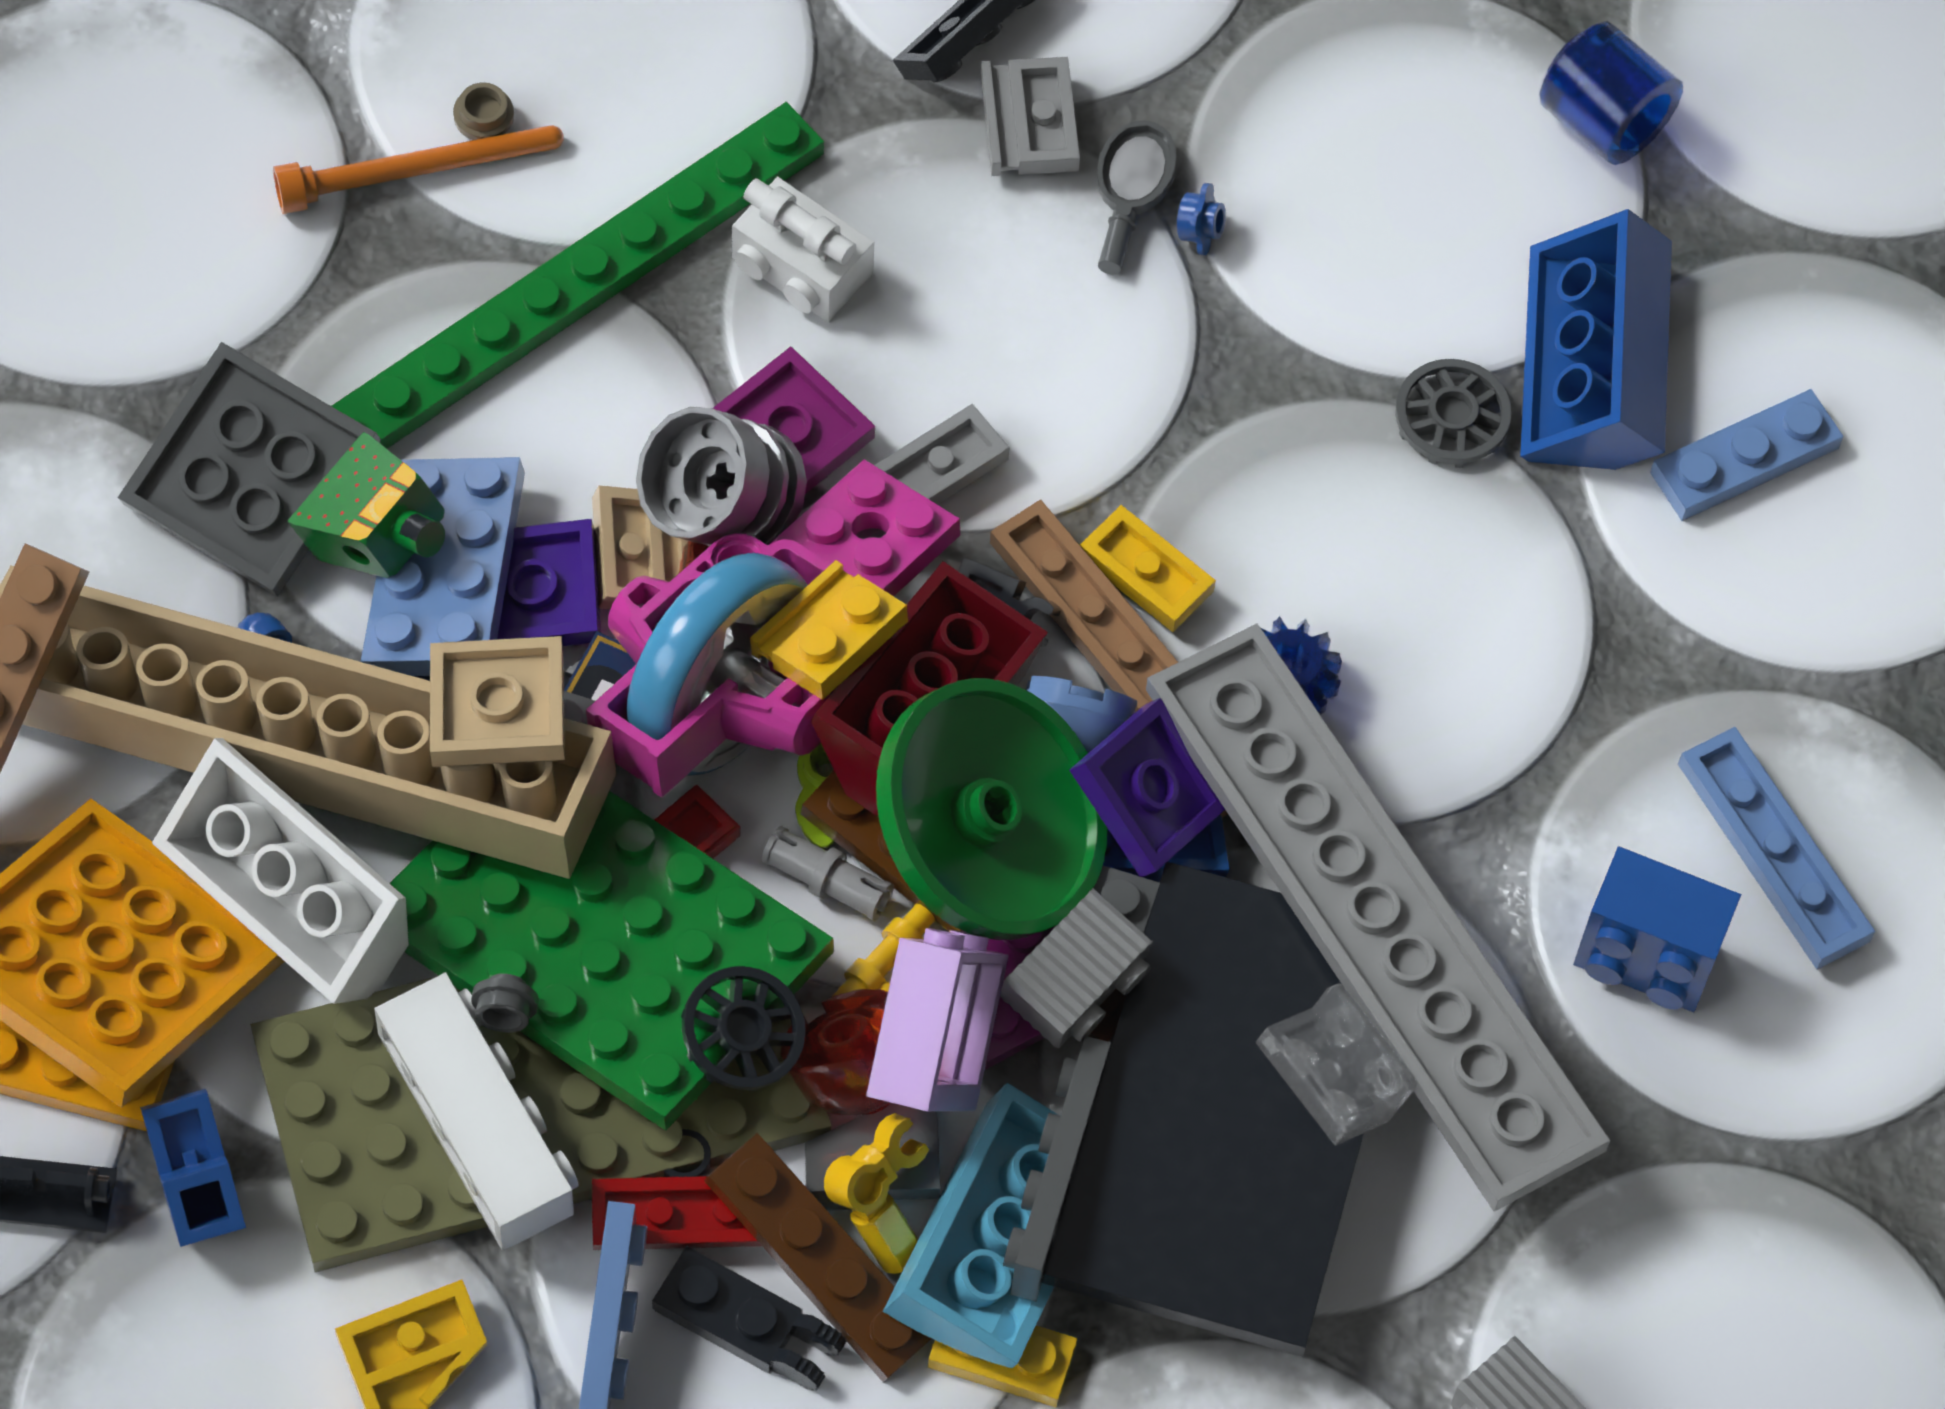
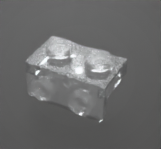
(1339, 1066)

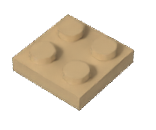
(497, 701)

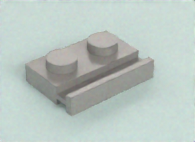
(1030, 116)

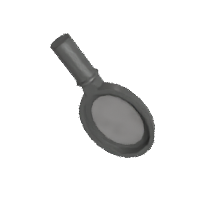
(1132, 178)

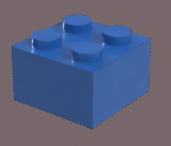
(1655, 930)

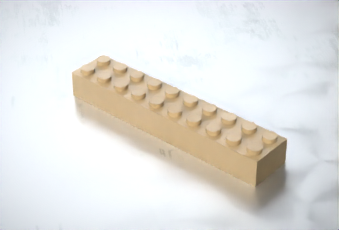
(314, 726)

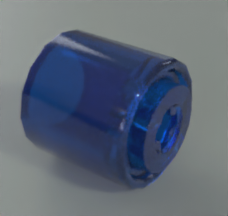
(1610, 92)

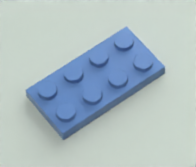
(464, 584)

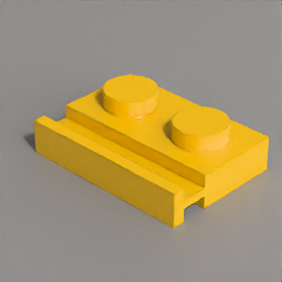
(829, 630)

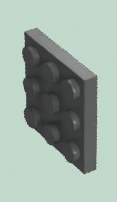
(240, 466)

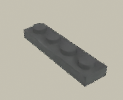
(1048, 1189)

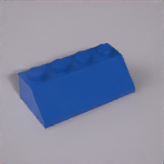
(1597, 345)

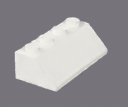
(285, 877)

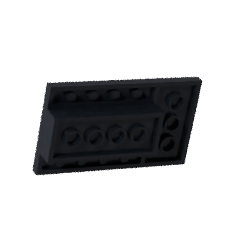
(1199, 1164)

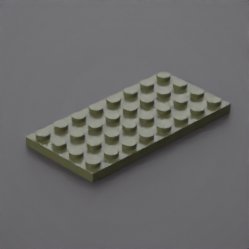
(381, 1182)

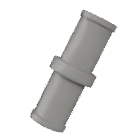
(827, 873)

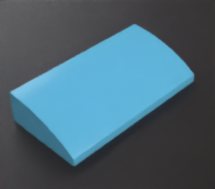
(956, 1272)

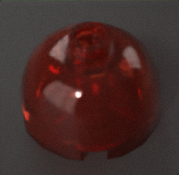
(841, 1053)

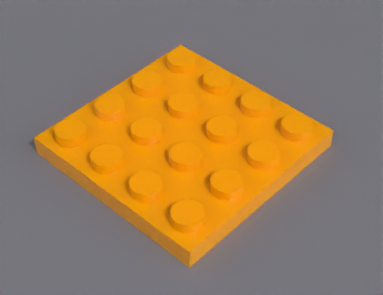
(116, 953)

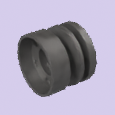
(719, 477)

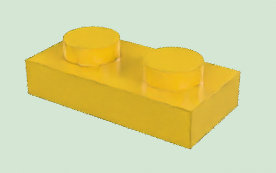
(1148, 568)
(1035, 1377)

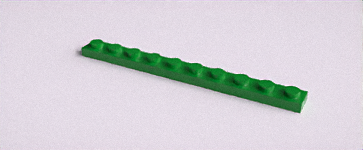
(581, 277)

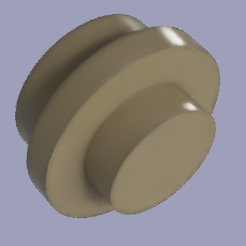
(483, 111)

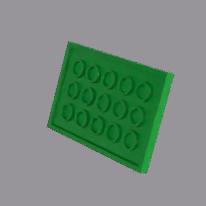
(609, 947)

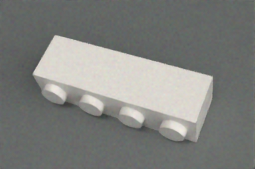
(476, 1111)

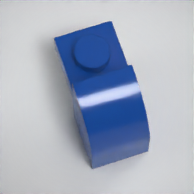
(193, 1168)

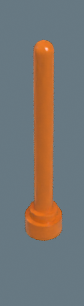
(301, 185)

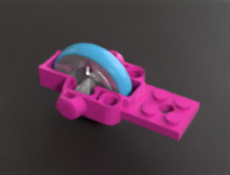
(700, 626)

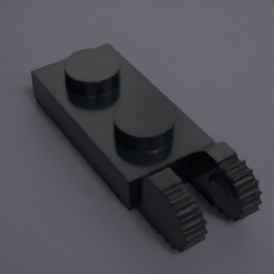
(744, 1318)

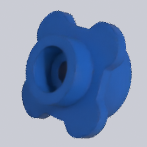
(1201, 218)

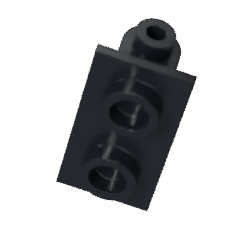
(56, 1194)

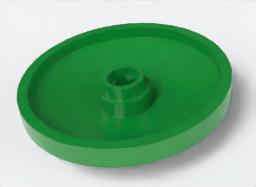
(987, 809)

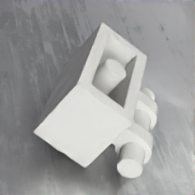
(800, 248)

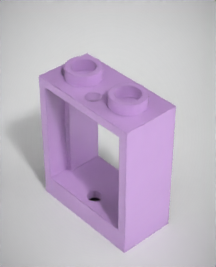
(938, 1022)

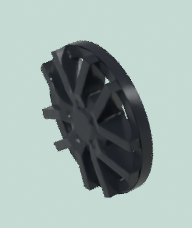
(743, 1028)

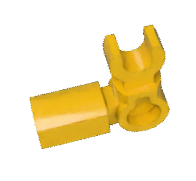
(863, 1185)

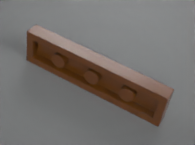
(815, 1254)

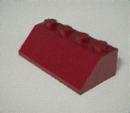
(949, 637)

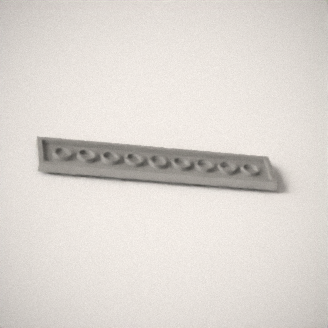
(1378, 917)

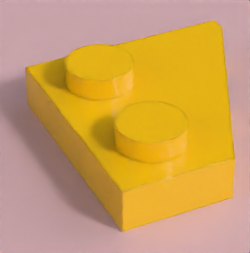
(412, 1348)

